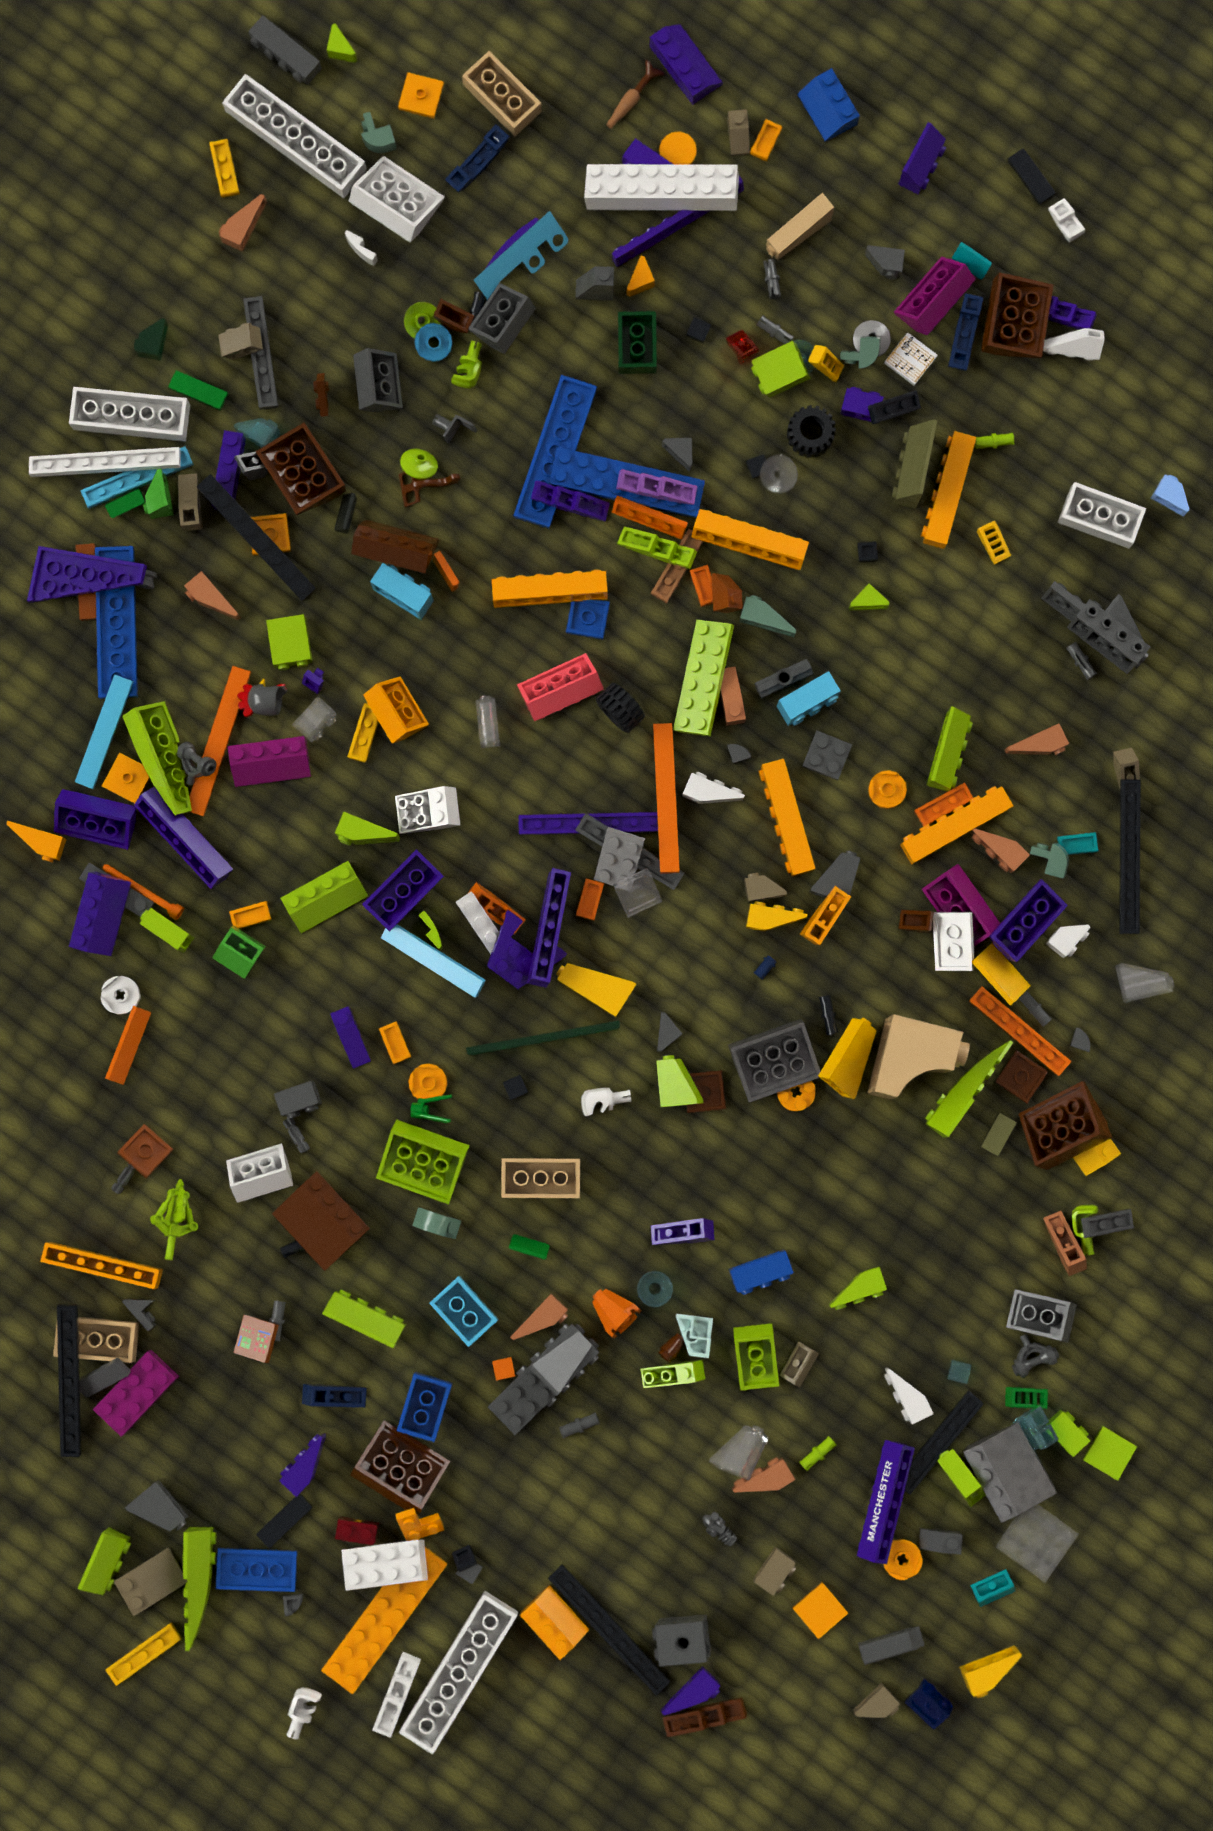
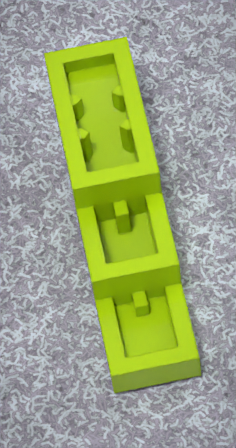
(656, 547)

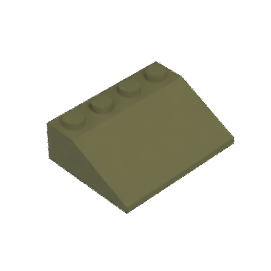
(914, 464)

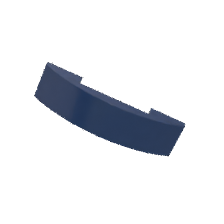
(478, 160)
(965, 332)

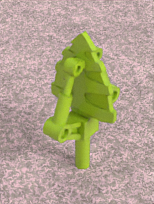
(175, 1214)

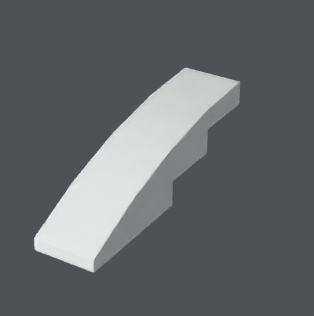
(396, 1694)

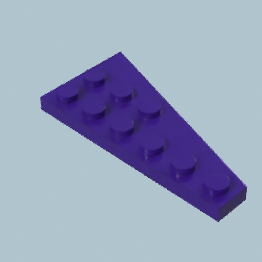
(72, 573)

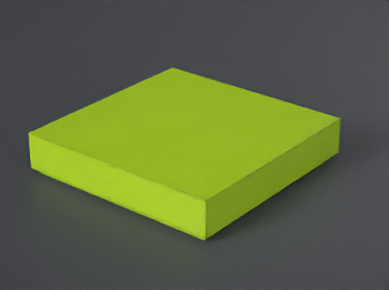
(1109, 1453)

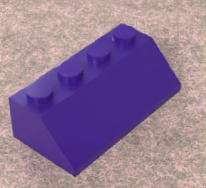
(684, 62)
(94, 819)
(403, 890)
(100, 914)
(1027, 921)

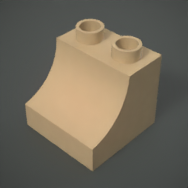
(912, 1049)

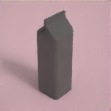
(890, 1645)

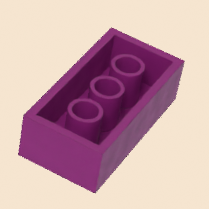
(136, 1393)

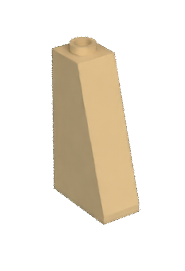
(800, 227)

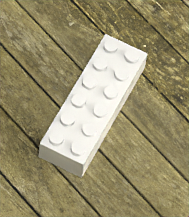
(129, 414)

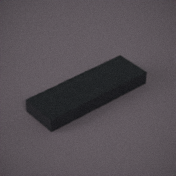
(1031, 176)
(894, 407)
(284, 1520)

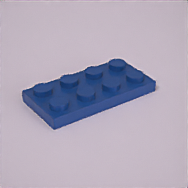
(256, 1569)

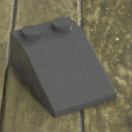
(1041, 1315)

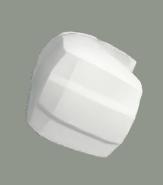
(603, 1095)
(300, 1711)

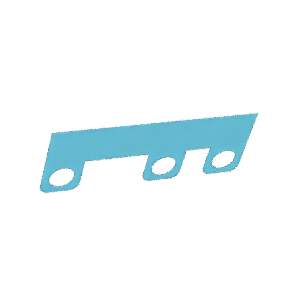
(521, 251)

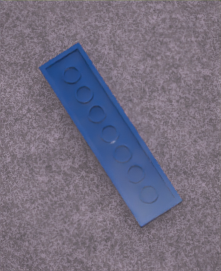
(562, 430)
(600, 477)
(116, 628)

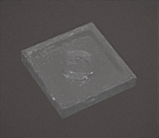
(637, 892)

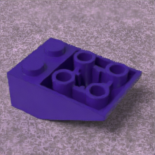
(300, 1474)

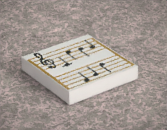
(910, 359)

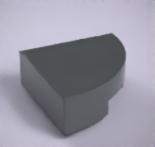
(738, 753)
(1080, 1040)
(470, 1574)
(292, 1603)

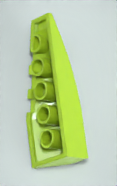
(157, 749)
(959, 1098)
(197, 1569)

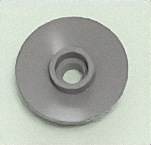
(872, 327)

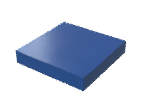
(588, 618)

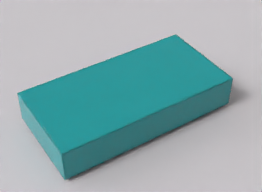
(1079, 843)

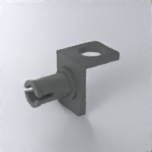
(451, 427)

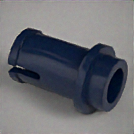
(765, 967)

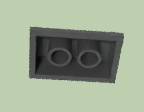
(502, 318)
(377, 380)

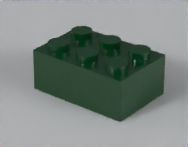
(637, 342)

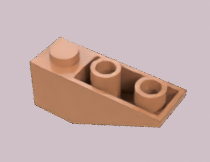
(1006, 851)
(770, 1478)

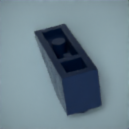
(333, 1395)

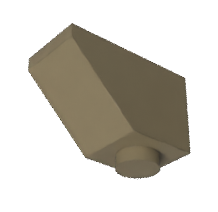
(738, 132)
(1126, 765)
(762, 888)
(877, 1704)

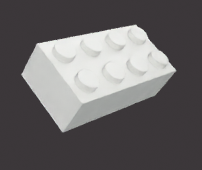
(1101, 515)
(384, 1565)

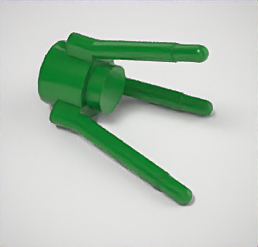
(420, 1110)

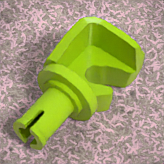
(470, 366)
(1082, 1212)

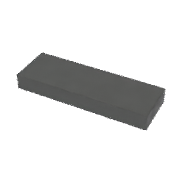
(1107, 1223)
(103, 1377)

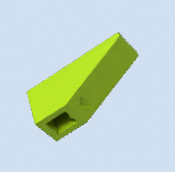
(863, 1285)
(673, 1374)

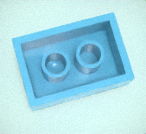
(402, 590)
(808, 699)
(463, 1311)

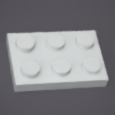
(953, 941)

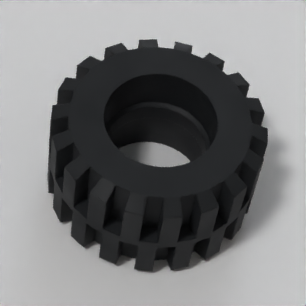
(817, 417)
(620, 707)

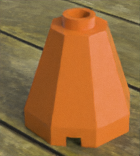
(614, 1311)

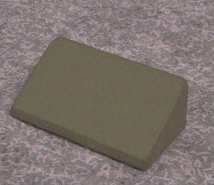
(799, 1364)

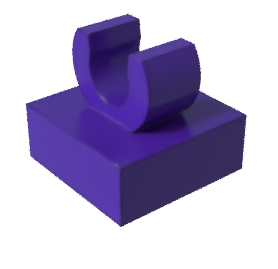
(313, 680)

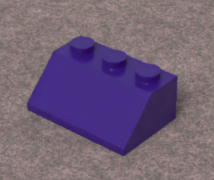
(923, 159)

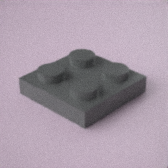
(827, 755)

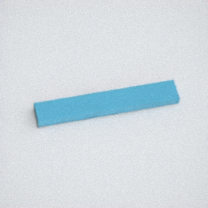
(127, 482)
(104, 731)
(434, 960)

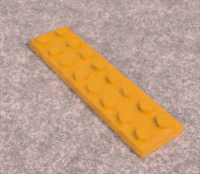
(378, 1627)

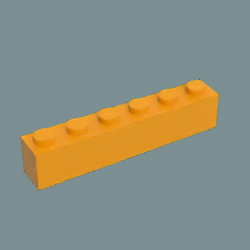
(949, 489)
(749, 539)
(549, 588)
(787, 817)
(956, 825)
(101, 1265)

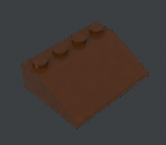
(1017, 317)
(301, 470)
(394, 546)
(1064, 1126)
(320, 1221)
(400, 1468)

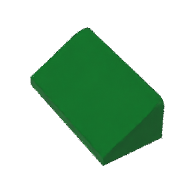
(125, 503)
(529, 1246)

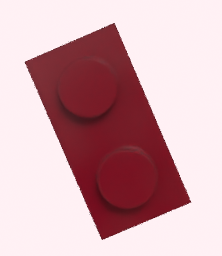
(357, 1530)

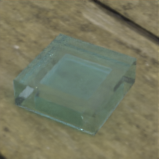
(959, 1371)

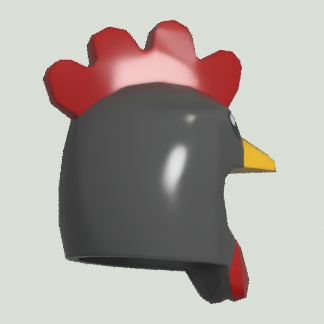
(261, 699)

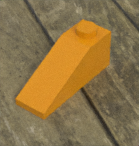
(43, 843)
(825, 916)

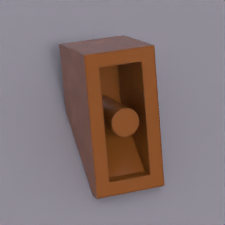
(726, 594)

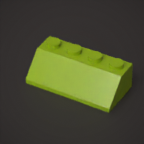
(948, 750)
(324, 897)
(364, 1318)

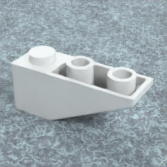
(1080, 343)
(707, 791)
(913, 1402)

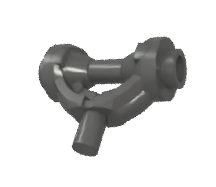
(205, 766)
(1047, 1355)

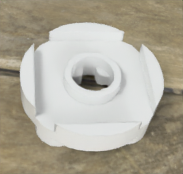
(109, 995)

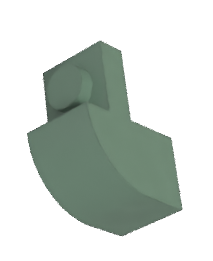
(377, 140)
(868, 352)
(1057, 858)
(436, 1223)

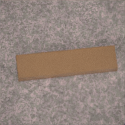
(673, 574)

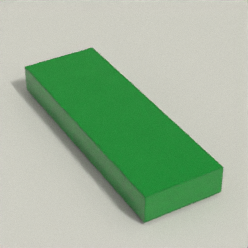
(198, 390)

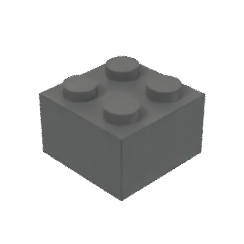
(298, 1099)

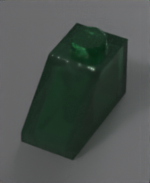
(152, 340)

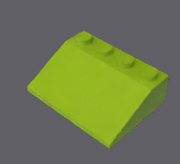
(422, 1161)

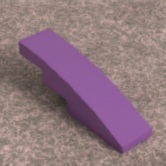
(656, 487)

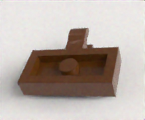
(321, 387)

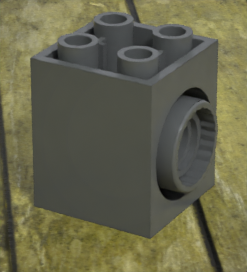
(671, 1647)

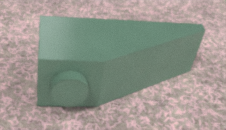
(761, 615)

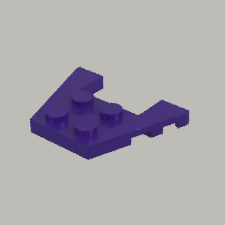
(511, 958)

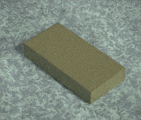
(998, 1134)

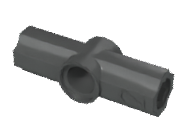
(772, 683)

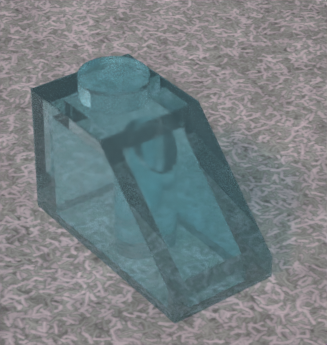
(258, 431)

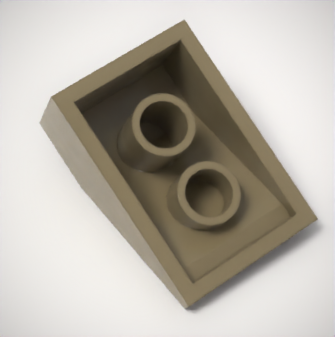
(150, 1581)

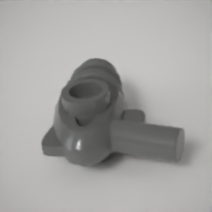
(716, 1527)

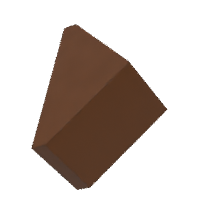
(452, 316)
(916, 921)

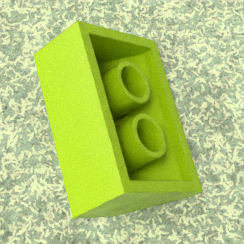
(105, 1562)

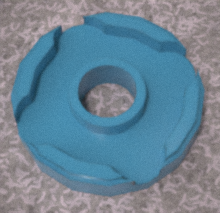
(443, 336)

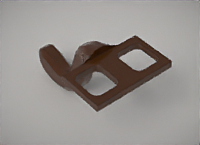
(416, 485)

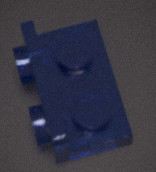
(929, 1704)

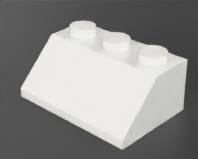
(259, 1173)

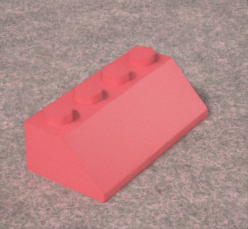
(560, 687)

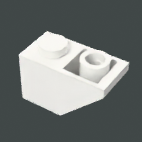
(1065, 939)

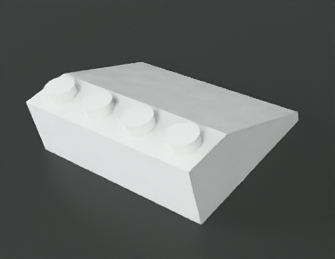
(395, 198)

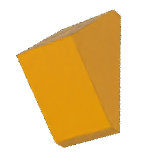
(641, 279)

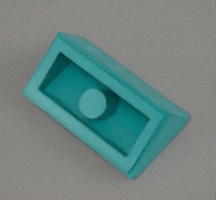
(975, 262)
(993, 1588)

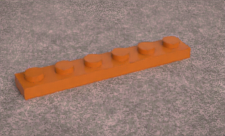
(1020, 1031)

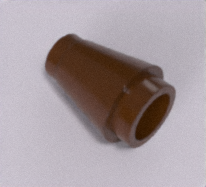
(671, 1348)

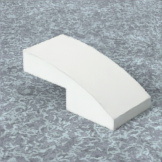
(1066, 221)
(357, 245)

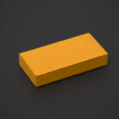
(766, 140)
(250, 915)
(395, 1042)

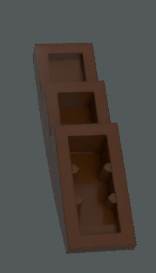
(704, 1717)

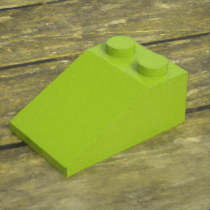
(359, 831)
(756, 1356)

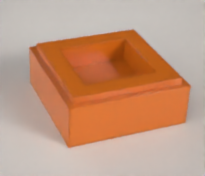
(503, 1368)

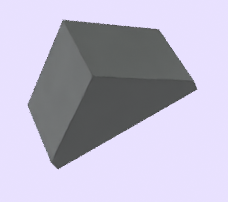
(680, 449)
(667, 1032)

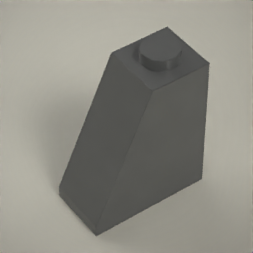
(596, 284)
(839, 874)
(158, 1508)

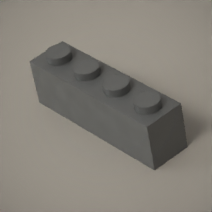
(284, 50)

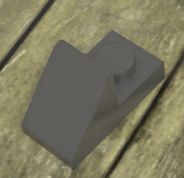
(137, 1308)

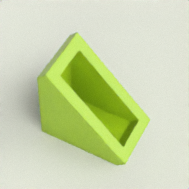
(338, 46)
(869, 599)

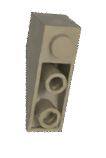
(189, 502)

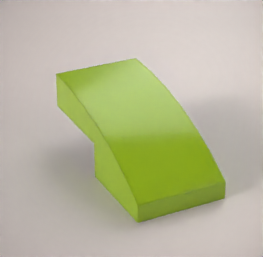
(433, 934)

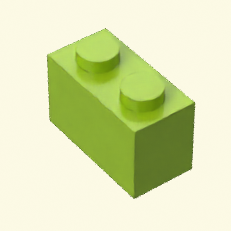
(1069, 1435)

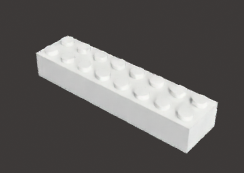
(294, 136)
(661, 187)
(458, 1672)

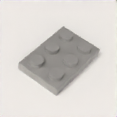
(618, 856)

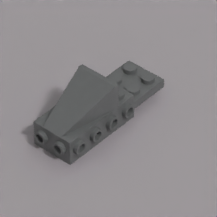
(1113, 626)
(545, 1377)

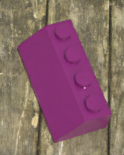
(935, 295)
(269, 761)
(957, 894)

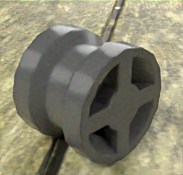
(148, 580)

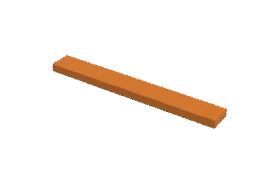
(219, 738)
(666, 798)

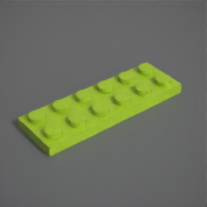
(703, 677)

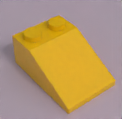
(986, 1672)

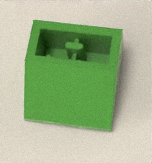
(238, 952)

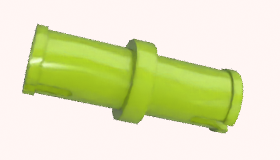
(994, 440)
(818, 1453)

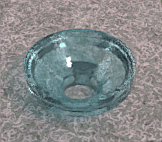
(657, 1299)

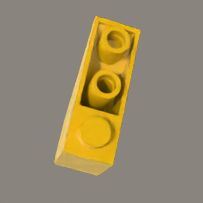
(768, 918)

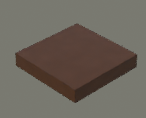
(1021, 1076)
(711, 1089)

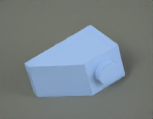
(1171, 495)

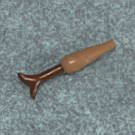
(632, 96)

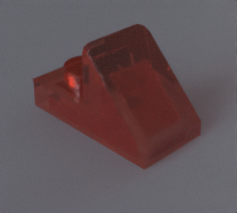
(742, 346)

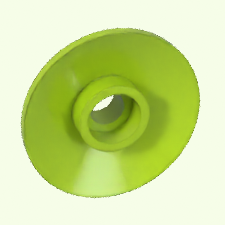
(417, 310)
(419, 464)

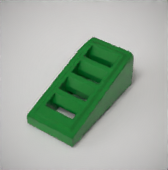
(1013, 1400)

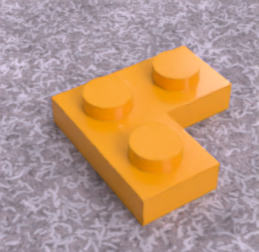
(416, 1528)

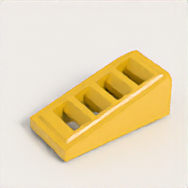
(824, 361)
(996, 532)

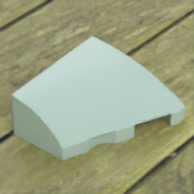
(696, 1334)

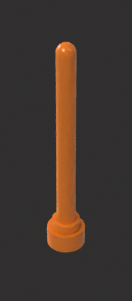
(173, 910)

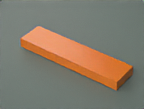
(649, 517)
(128, 1045)

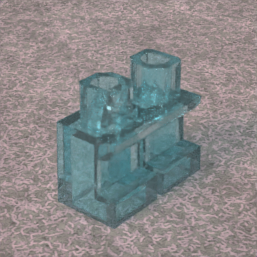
(1035, 1428)

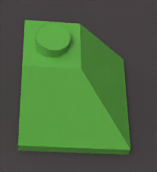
(158, 497)

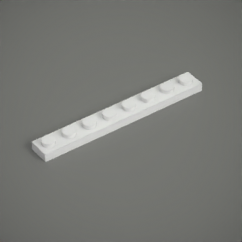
(105, 462)

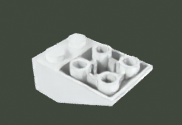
(427, 810)

